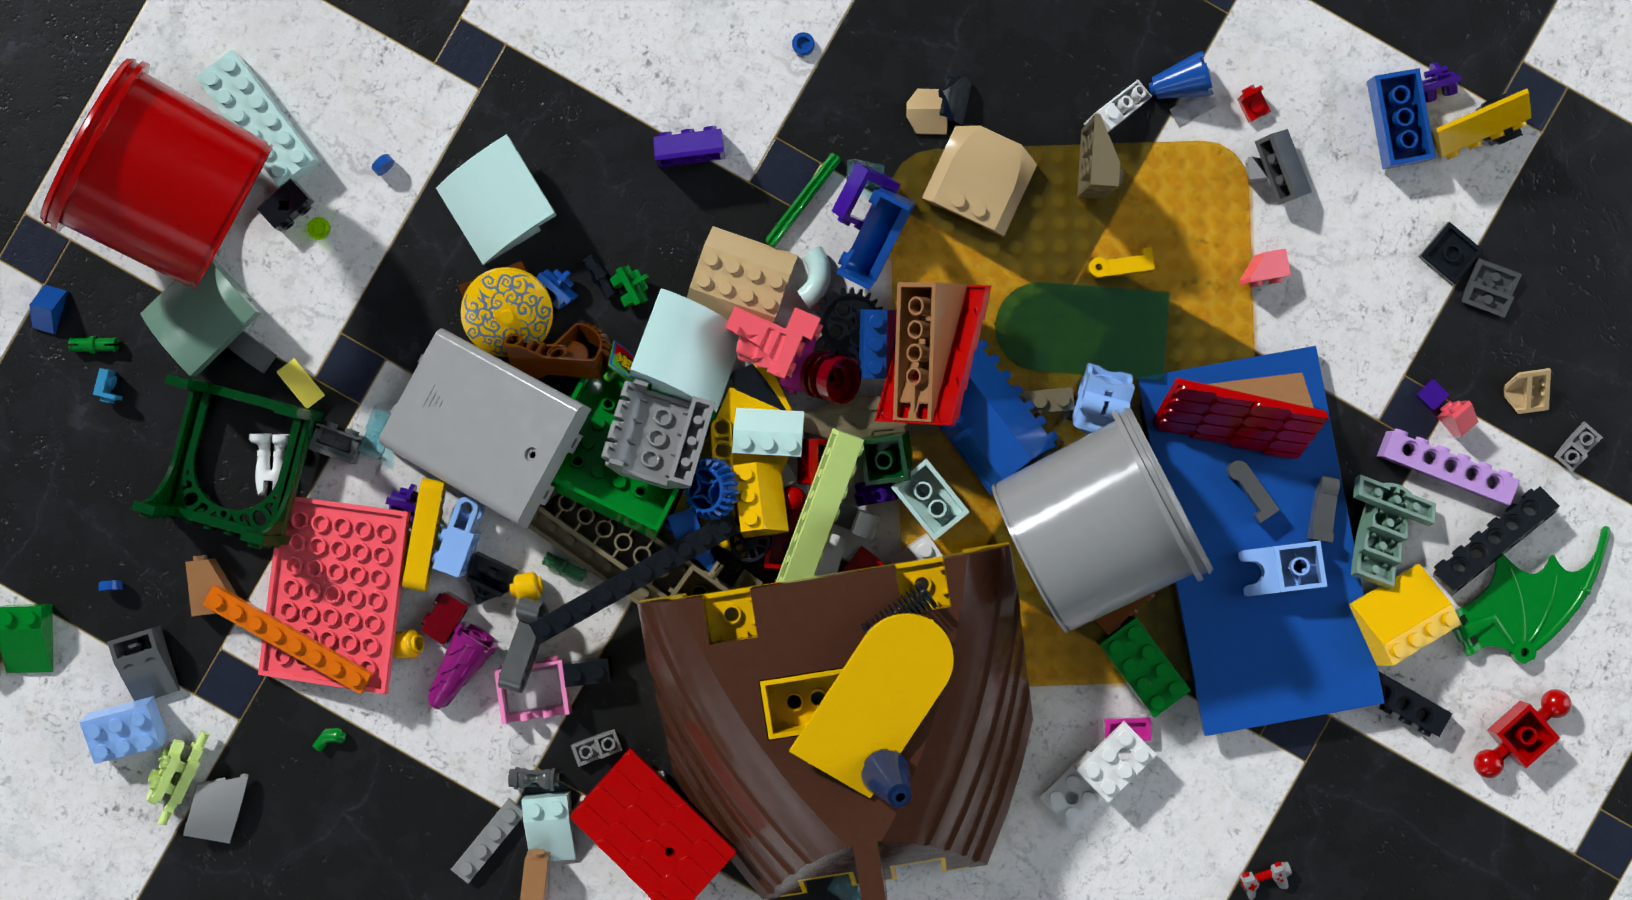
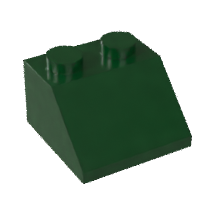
(887, 458)

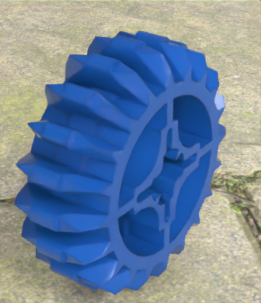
(714, 489)

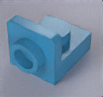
(104, 384)

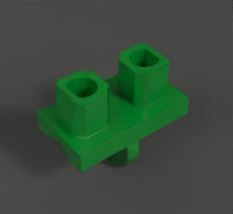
(634, 284)

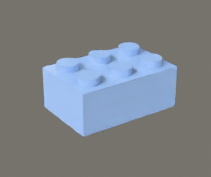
(124, 730)

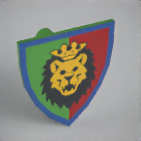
(620, 364)

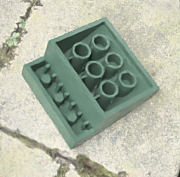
(201, 321)

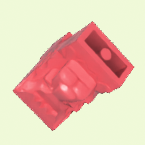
(770, 344)

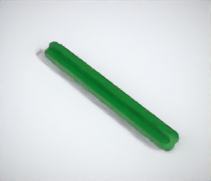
(803, 200)

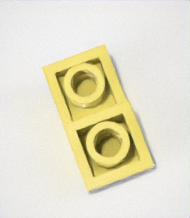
(300, 383)

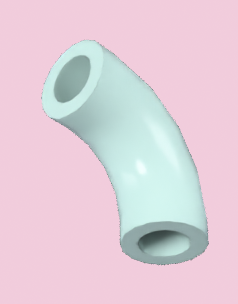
(818, 279)

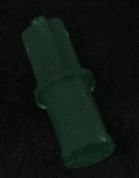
(564, 567)

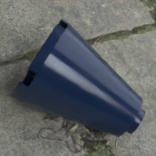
(888, 777)

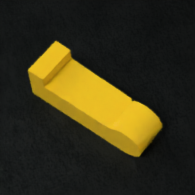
(1122, 266)

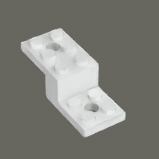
(1097, 775)

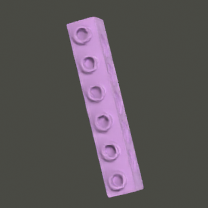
(1504, 483)

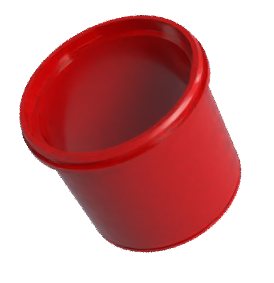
(155, 175)

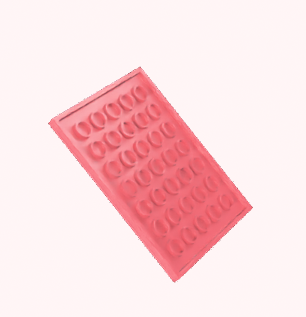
(338, 587)

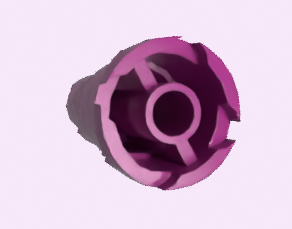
(463, 658)

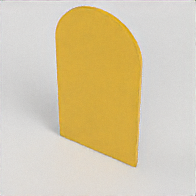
(877, 697)

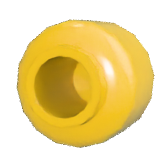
(527, 586)
(408, 644)

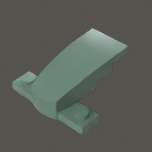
(1385, 528)

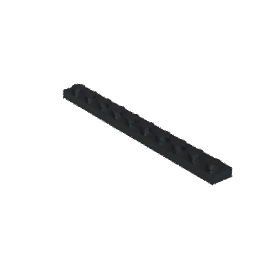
(634, 577)

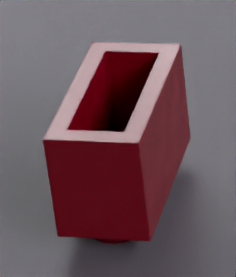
(445, 617)

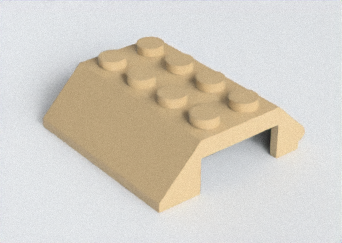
(741, 275)

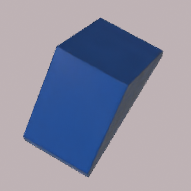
(47, 308)

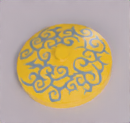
(505, 304)

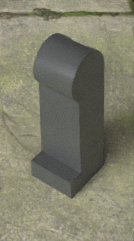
(1253, 489)
(1324, 509)

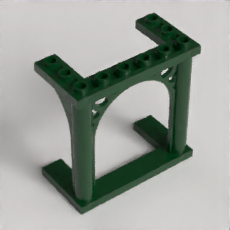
(170, 496)

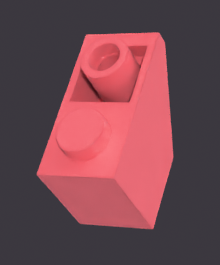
(1265, 267)
(1458, 417)

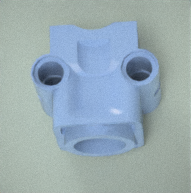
(1099, 396)

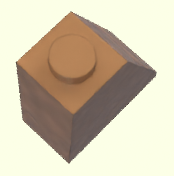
(201, 576)
(536, 875)

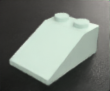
(549, 824)

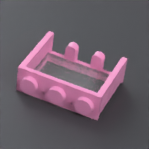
(542, 696)

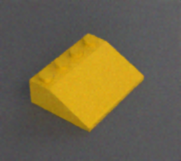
(1481, 124)
(1403, 617)

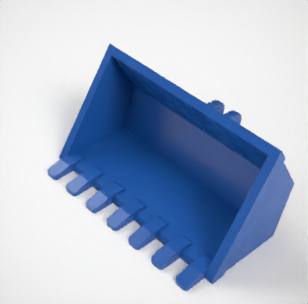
(994, 425)

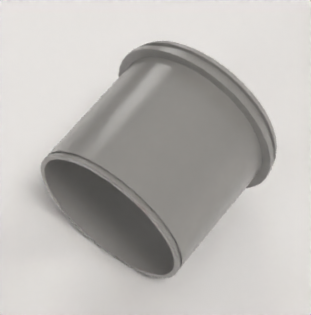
(1099, 524)

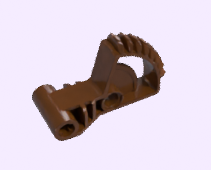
(564, 356)

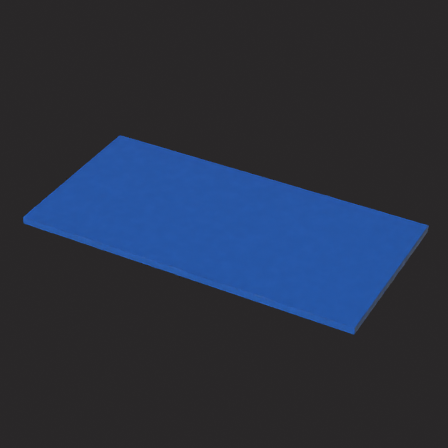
(1273, 652)

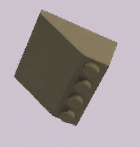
(1098, 162)

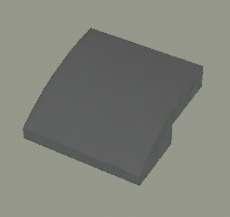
(1491, 287)

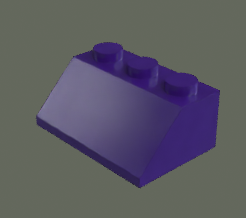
(689, 147)

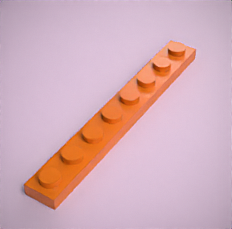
(288, 639)

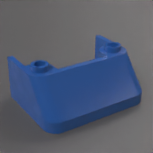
(875, 238)

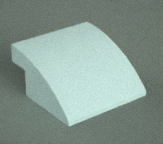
(495, 200)
(685, 350)

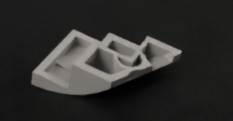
(215, 808)

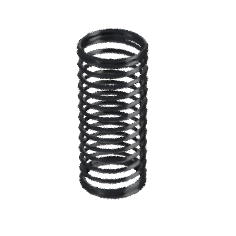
(924, 594)

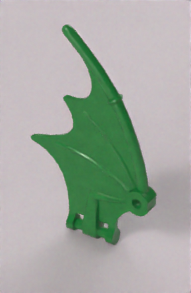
(1527, 608)

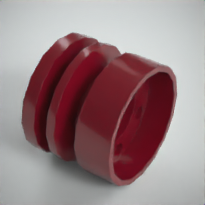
(830, 377)

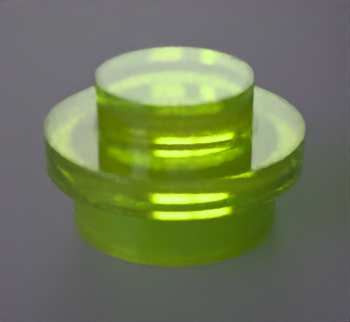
(319, 228)

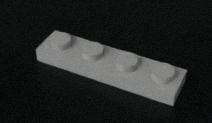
(488, 840)

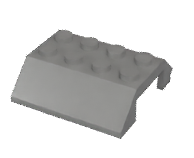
(656, 436)

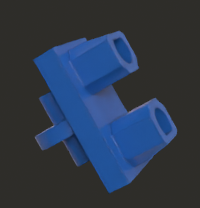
(559, 285)

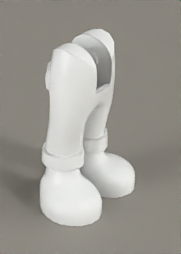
(263, 470)

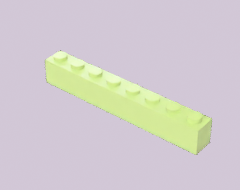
(821, 506)

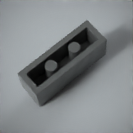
(1283, 166)

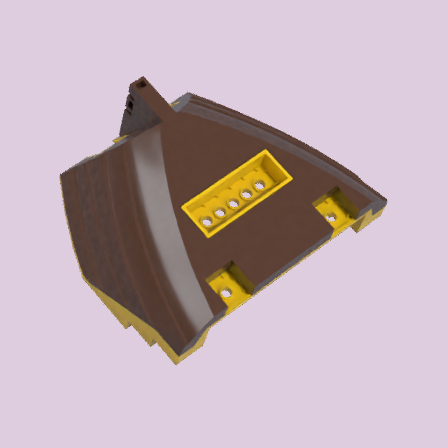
(732, 729)

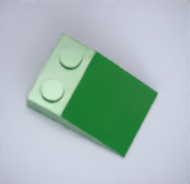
(27, 638)

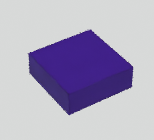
(1432, 395)

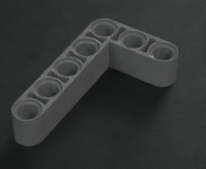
(857, 521)

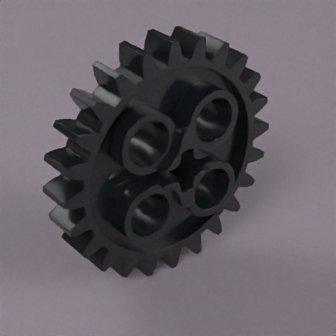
(855, 302)

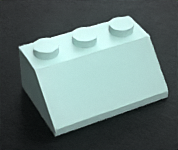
(768, 432)
(930, 499)

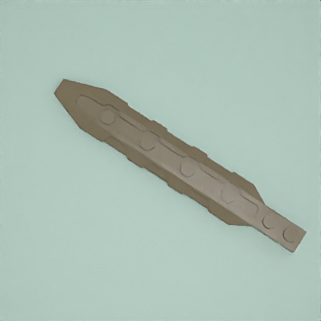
(859, 414)

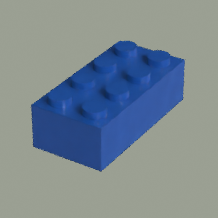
(1401, 118)

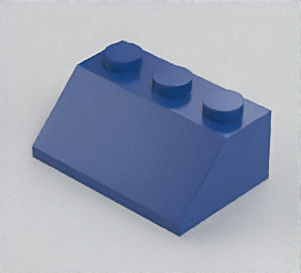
(876, 342)

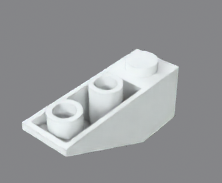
(1123, 105)

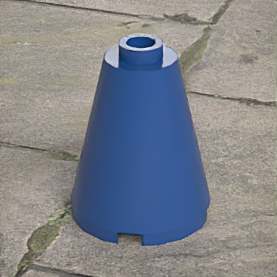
(1183, 79)

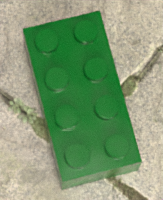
(1143, 666)

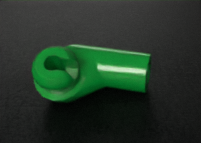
(327, 736)

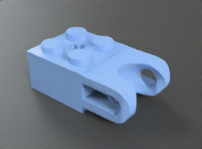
(459, 538)
(1278, 568)

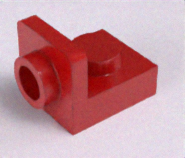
(1253, 103)

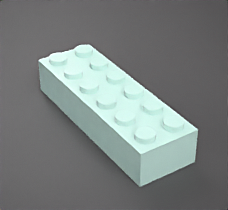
(251, 107)

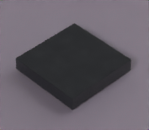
(1450, 253)

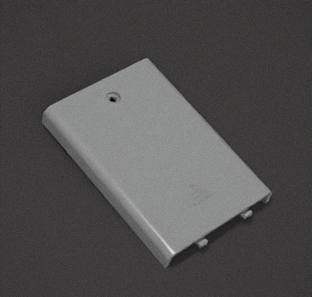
(480, 422)

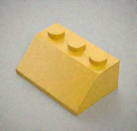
(760, 499)

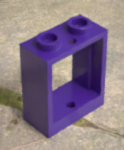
(852, 190)

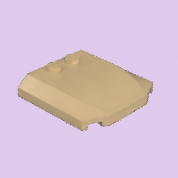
(981, 177)

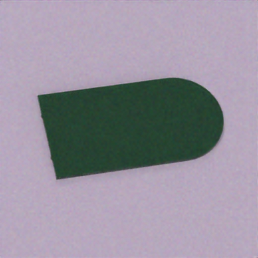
(1075, 325)

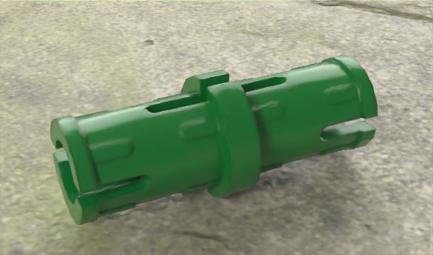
(93, 344)

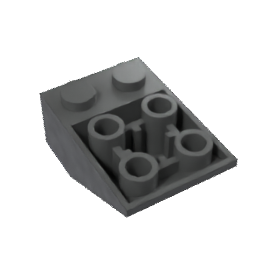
(144, 664)

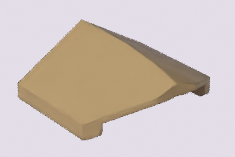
(924, 114)
(1529, 391)

